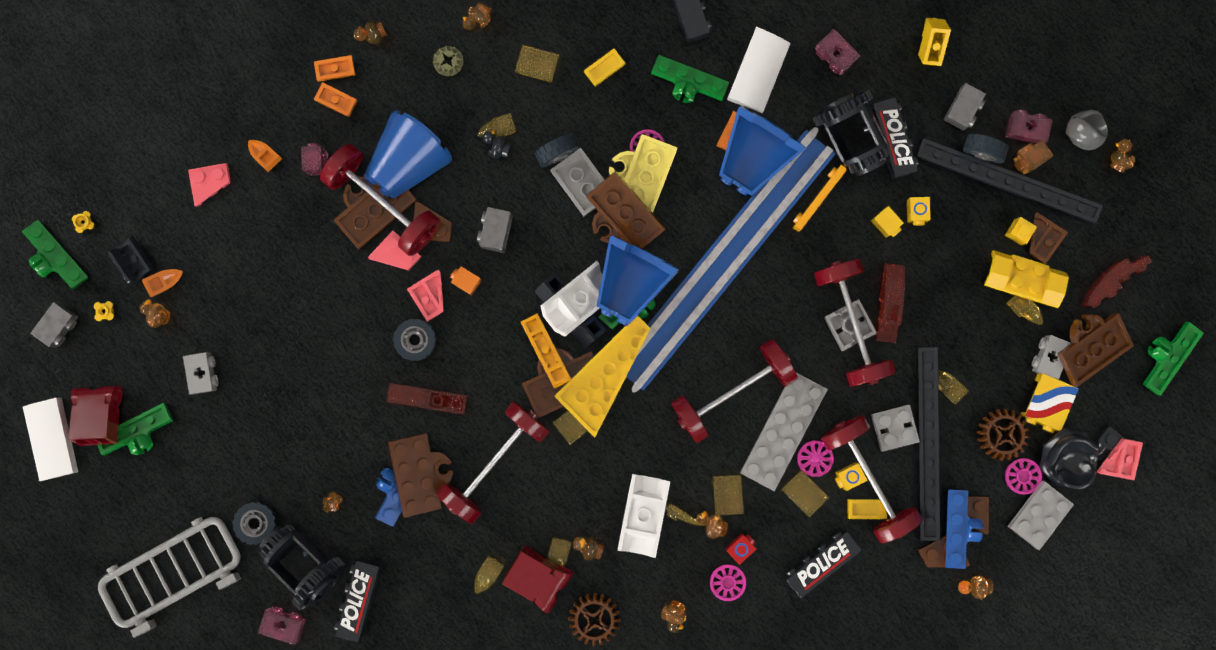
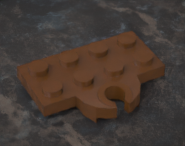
(623, 213)
(366, 216)
(1093, 346)
(540, 389)
(417, 474)

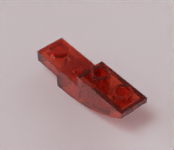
(1108, 281)
(891, 302)
(426, 398)

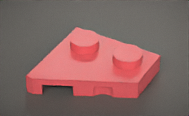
(208, 181)
(391, 255)
(428, 295)
(1122, 460)

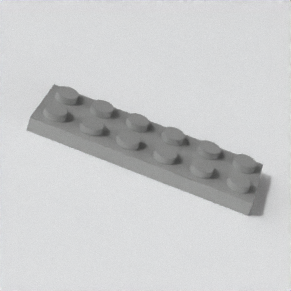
(783, 432)

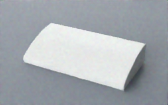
(759, 70)
(49, 439)

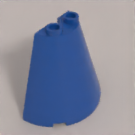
(756, 152)
(405, 155)
(631, 280)

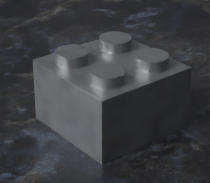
(495, 229)

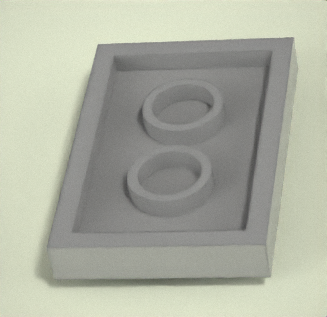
(578, 178)
(1040, 515)

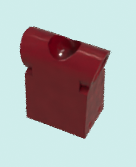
(95, 415)
(537, 578)

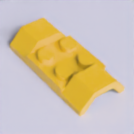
(1027, 279)

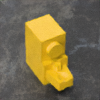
(934, 41)

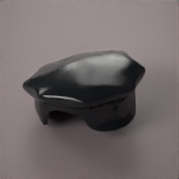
(1070, 459)

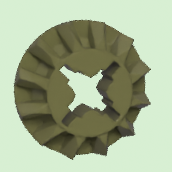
(446, 69)

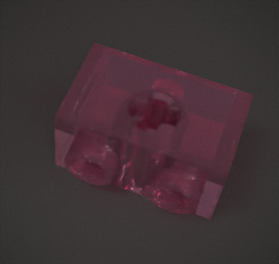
(829, 45)
(1017, 127)
(313, 158)
(271, 628)

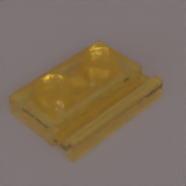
(537, 63)
(570, 427)
(805, 493)
(728, 495)

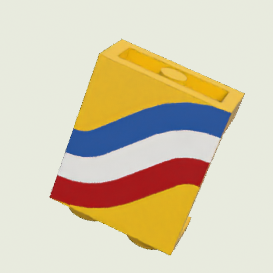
(1050, 403)

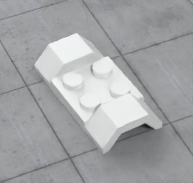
(574, 301)
(644, 515)

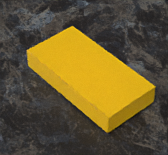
(604, 67)
(866, 509)

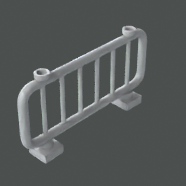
(223, 572)

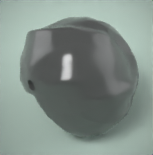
(1087, 129)

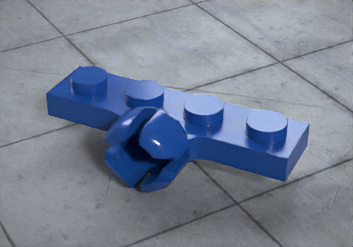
(391, 505)
(959, 529)

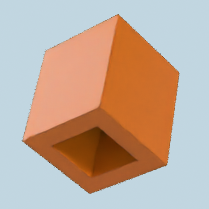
(465, 280)

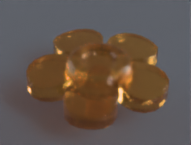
(332, 502)

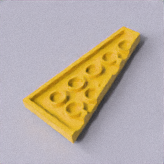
(598, 382)

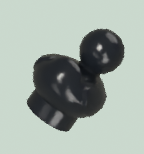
(500, 146)

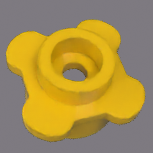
(77, 219)
(108, 306)

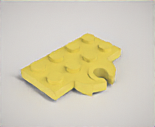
(646, 168)

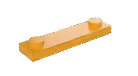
(834, 175)
(546, 351)

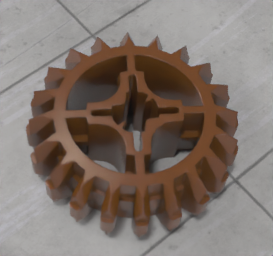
(1008, 428)
(607, 629)

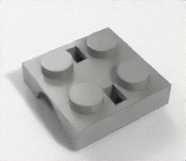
(842, 319)
(893, 423)

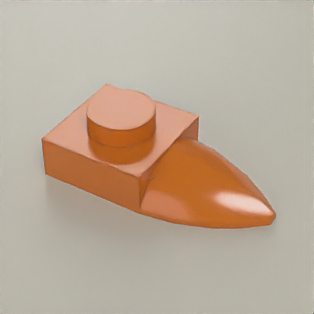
(263, 154)
(161, 281)

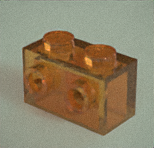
(1032, 157)

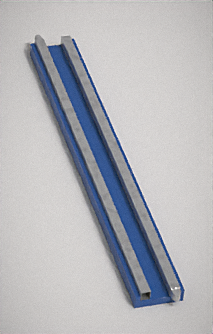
(727, 259)

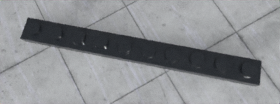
(1009, 181)
(929, 444)

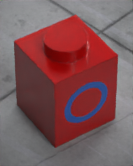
(741, 548)

